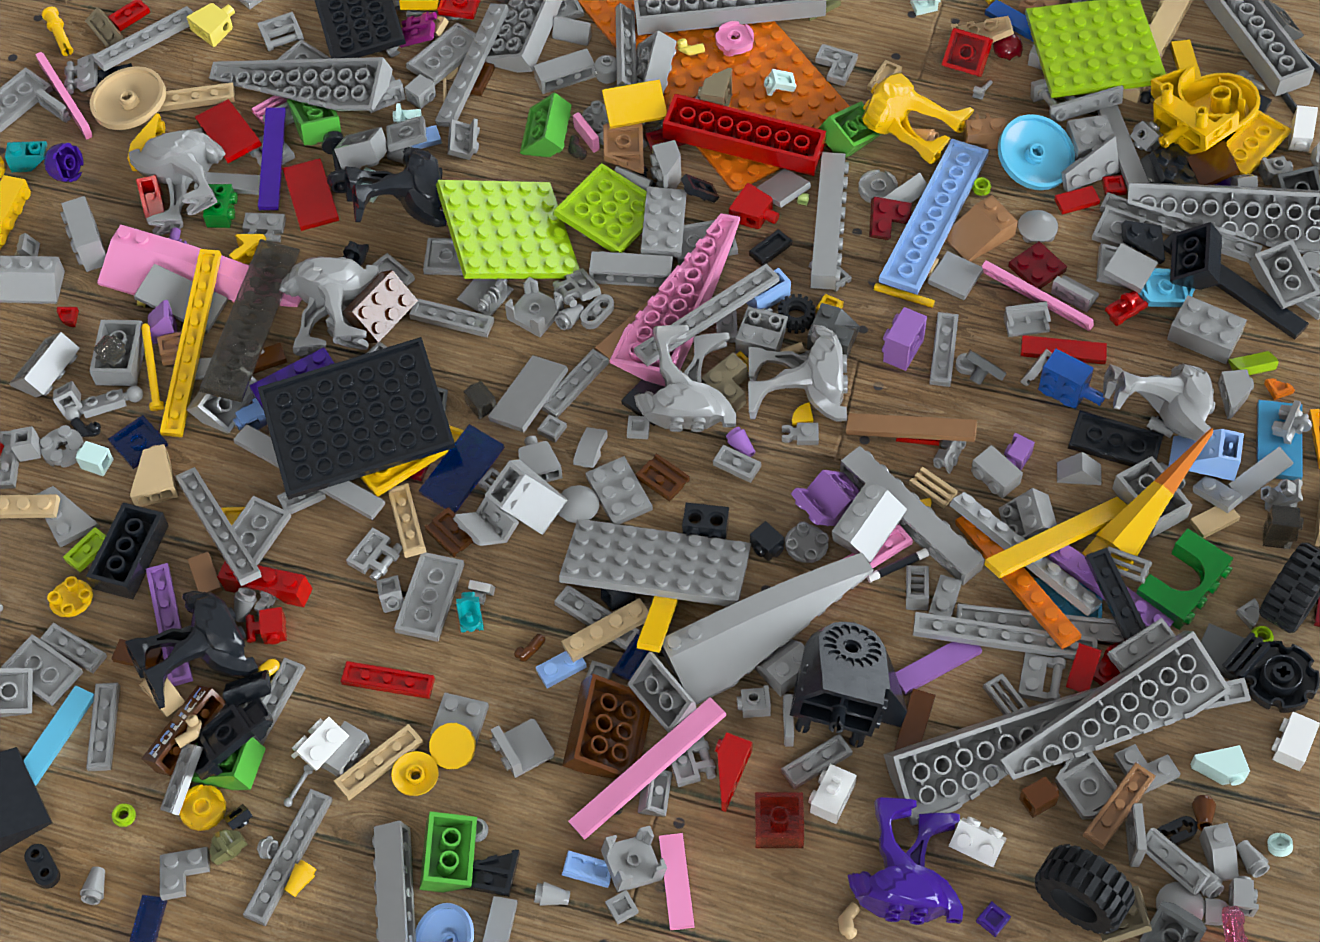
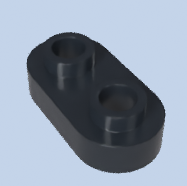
(41, 864)

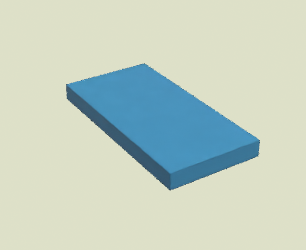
(1267, 442)

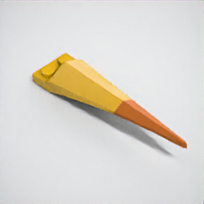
(1136, 521)

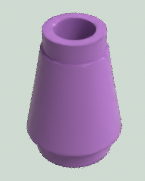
(740, 442)

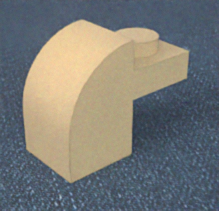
(172, 698)

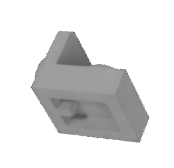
(390, 593)

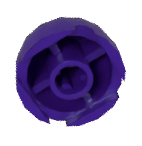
(63, 162)

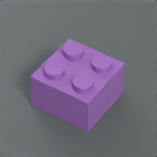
(904, 338)

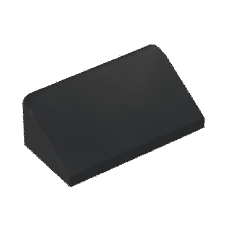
(247, 688)

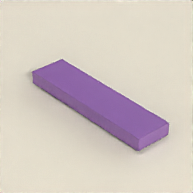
(935, 665)

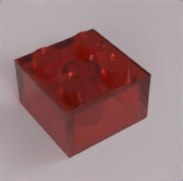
(779, 820)

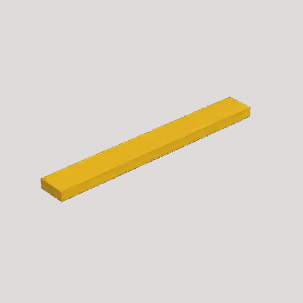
(1054, 538)

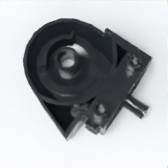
(847, 683)

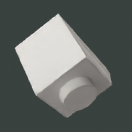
(1302, 128)

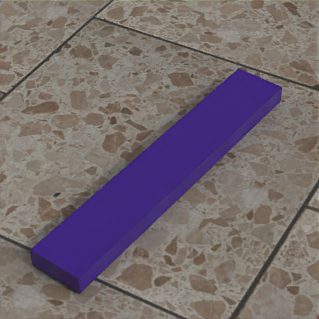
(272, 159)

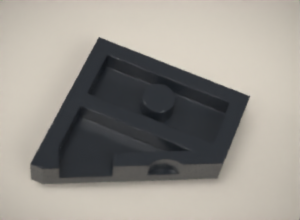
(1145, 238)
(495, 874)

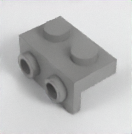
(463, 139)

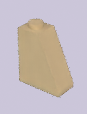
(154, 478)

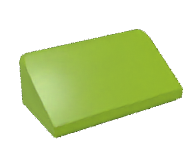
(1255, 363)

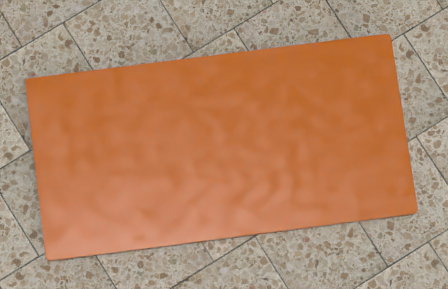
(772, 49)

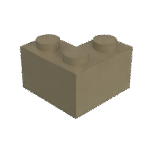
(726, 378)

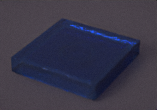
(134, 439)

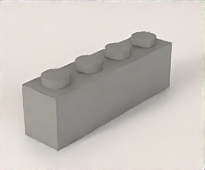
(630, 268)

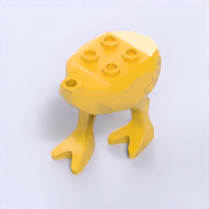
(889, 112)

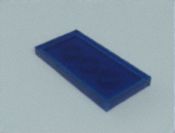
(461, 468)

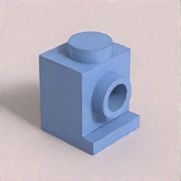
(251, 415)

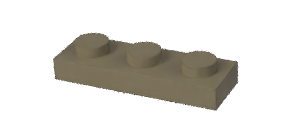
(103, 28)

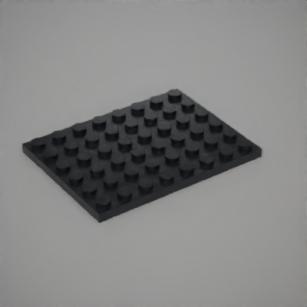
(355, 418)

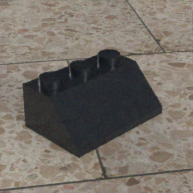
(1196, 257)

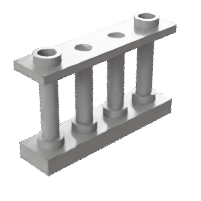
(1078, 106)

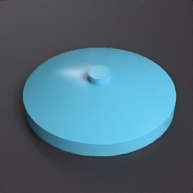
(1035, 151)

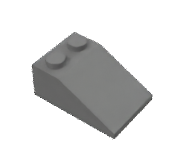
(1284, 274)
(16, 691)

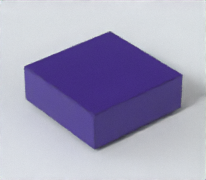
(993, 919)

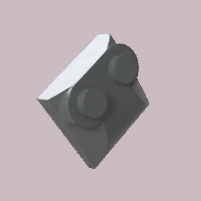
(1174, 925)

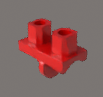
(1125, 307)

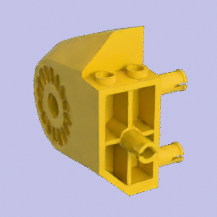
(1201, 109)

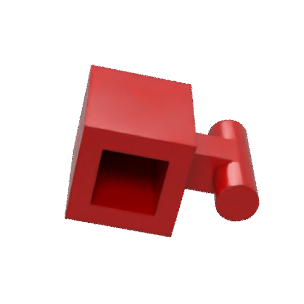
(270, 626)

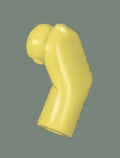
(688, 49)

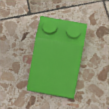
(313, 121)
(847, 131)
(238, 769)

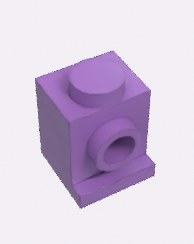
(1019, 450)

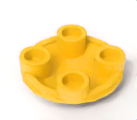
(70, 597)

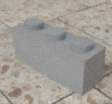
(564, 71)

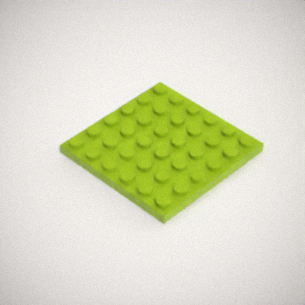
(1094, 46)
(506, 229)

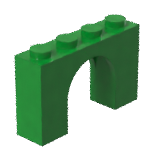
(1210, 566)

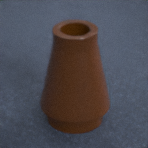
(1204, 811)

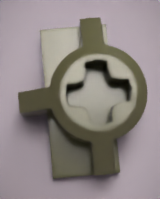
(226, 845)

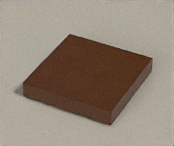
(1213, 164)

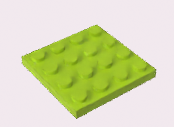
(605, 209)

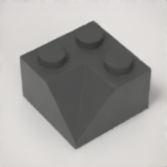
(841, 324)

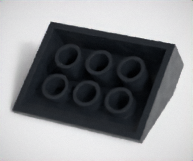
(20, 802)

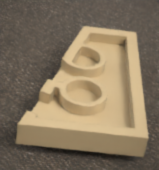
(993, 28)

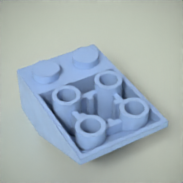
(1218, 457)

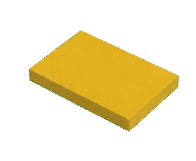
(634, 104)

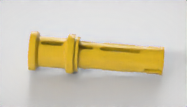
(56, 26)

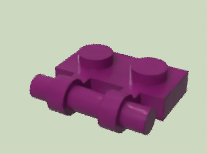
(418, 28)

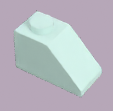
(1222, 765)

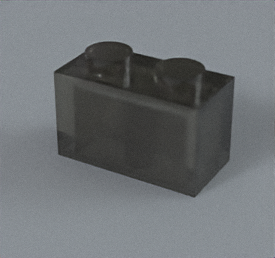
(1282, 526)

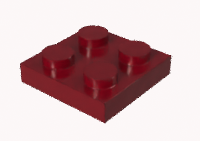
(1037, 266)

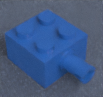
(1068, 380)

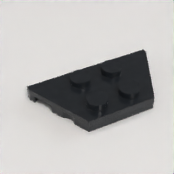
(1172, 166)

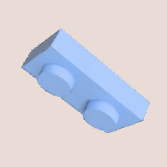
(559, 668)

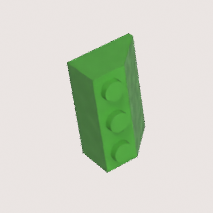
(546, 127)
(448, 852)

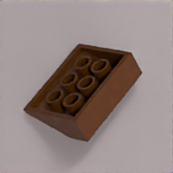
(606, 729)

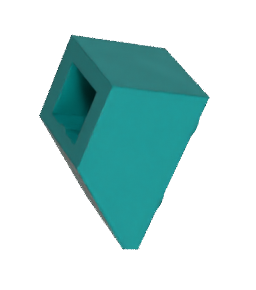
(25, 155)

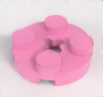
(734, 46)

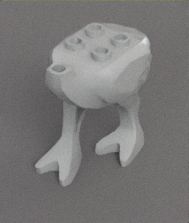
(178, 161)
(326, 287)
(817, 373)
(1179, 399)
(685, 400)

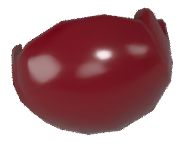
(1008, 47)

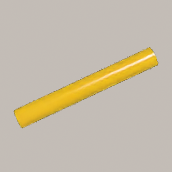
(904, 295)

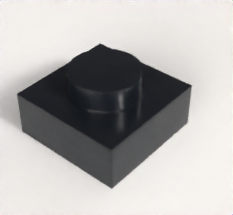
(238, 818)

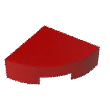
(68, 315)

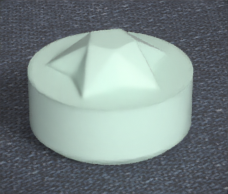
(1280, 844)

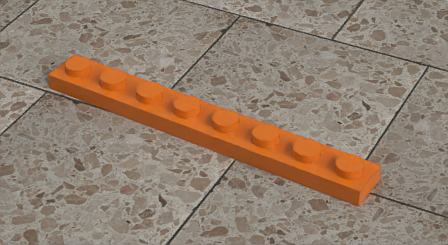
(1026, 589)

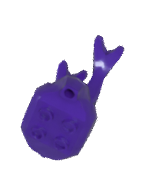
(905, 885)

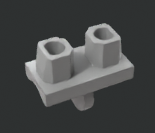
(1295, 422)
(1285, 494)

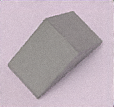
(1079, 470)

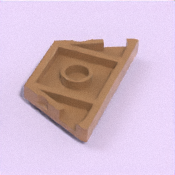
(624, 146)

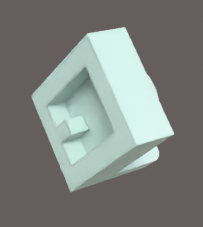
(924, 6)
(779, 80)
(402, 115)

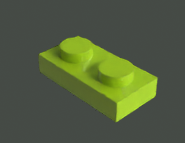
(85, 550)

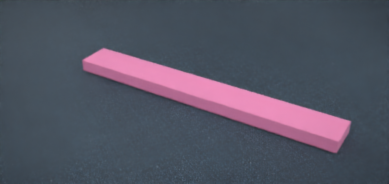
(647, 768)

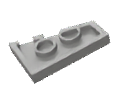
(1097, 164)
(70, 521)

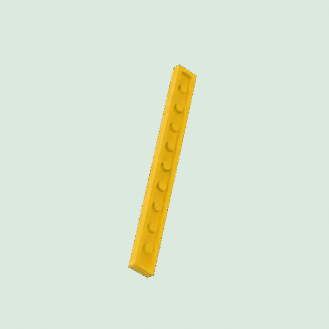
(190, 343)

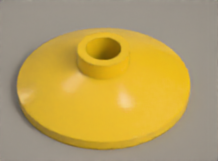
(410, 765)

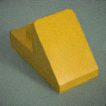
(247, 247)

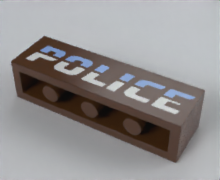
(165, 751)

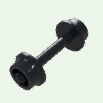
(335, 178)

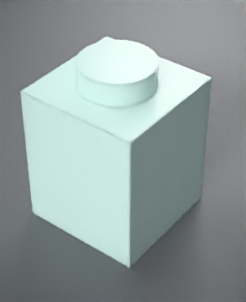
(94, 458)

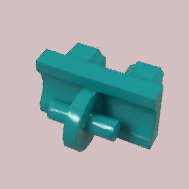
(469, 612)

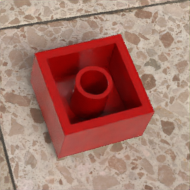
(967, 52)

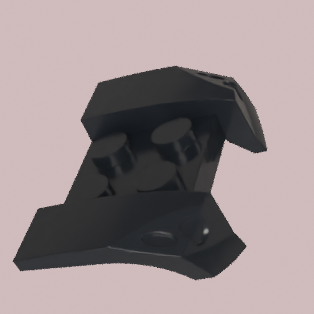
(229, 733)

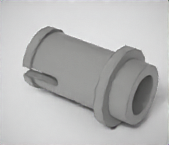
(1158, 426)

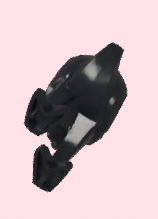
(412, 187)
(210, 637)

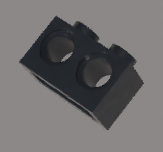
(706, 516)

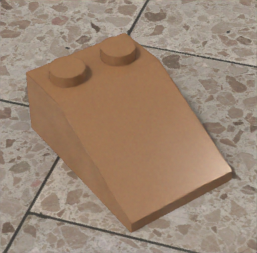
(981, 229)

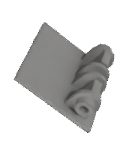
(485, 295)

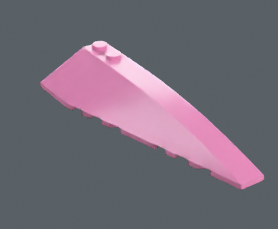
(136, 251)
(678, 295)

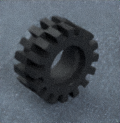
(800, 304)

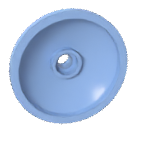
(445, 924)

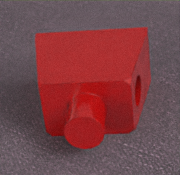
(753, 207)

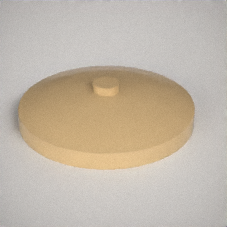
(127, 98)

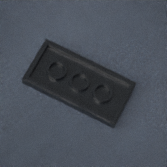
(1114, 440)

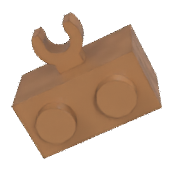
(984, 132)

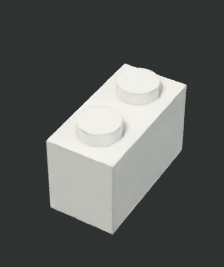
(1295, 741)

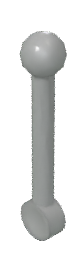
(307, 770)

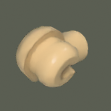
(846, 923)

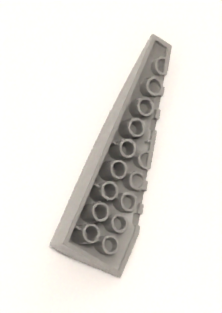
(965, 762)

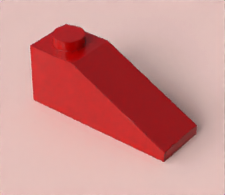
(732, 757)

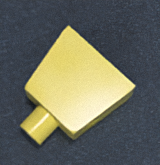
(211, 23)

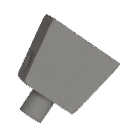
(540, 459)

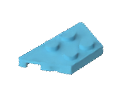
(1161, 292)

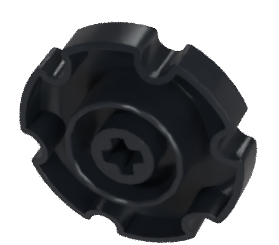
(1285, 692)

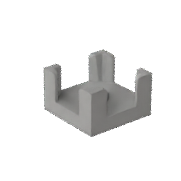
(534, 309)
(633, 860)

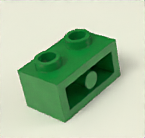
(223, 212)

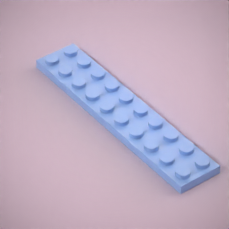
(933, 216)

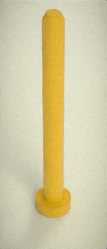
(156, 404)

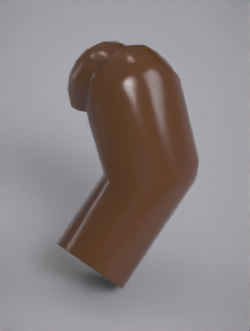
(534, 645)

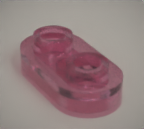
(1233, 924)

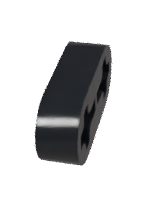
(1175, 825)

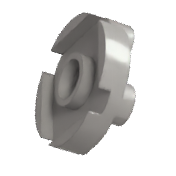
(56, 438)

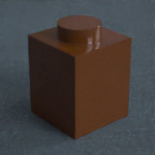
(1039, 796)

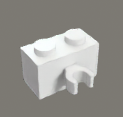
(832, 793)

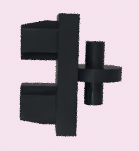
(356, 252)

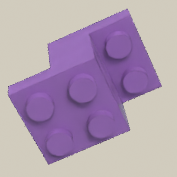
(826, 497)

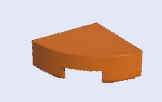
(1278, 389)

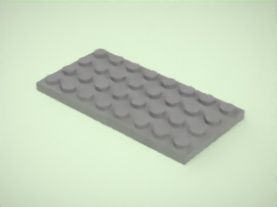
(656, 563)

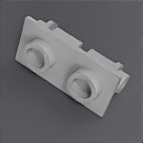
(949, 457)

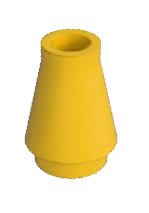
(300, 877)

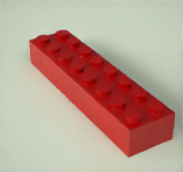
(744, 134)

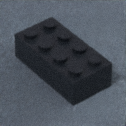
(127, 551)

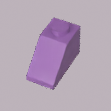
(161, 321)

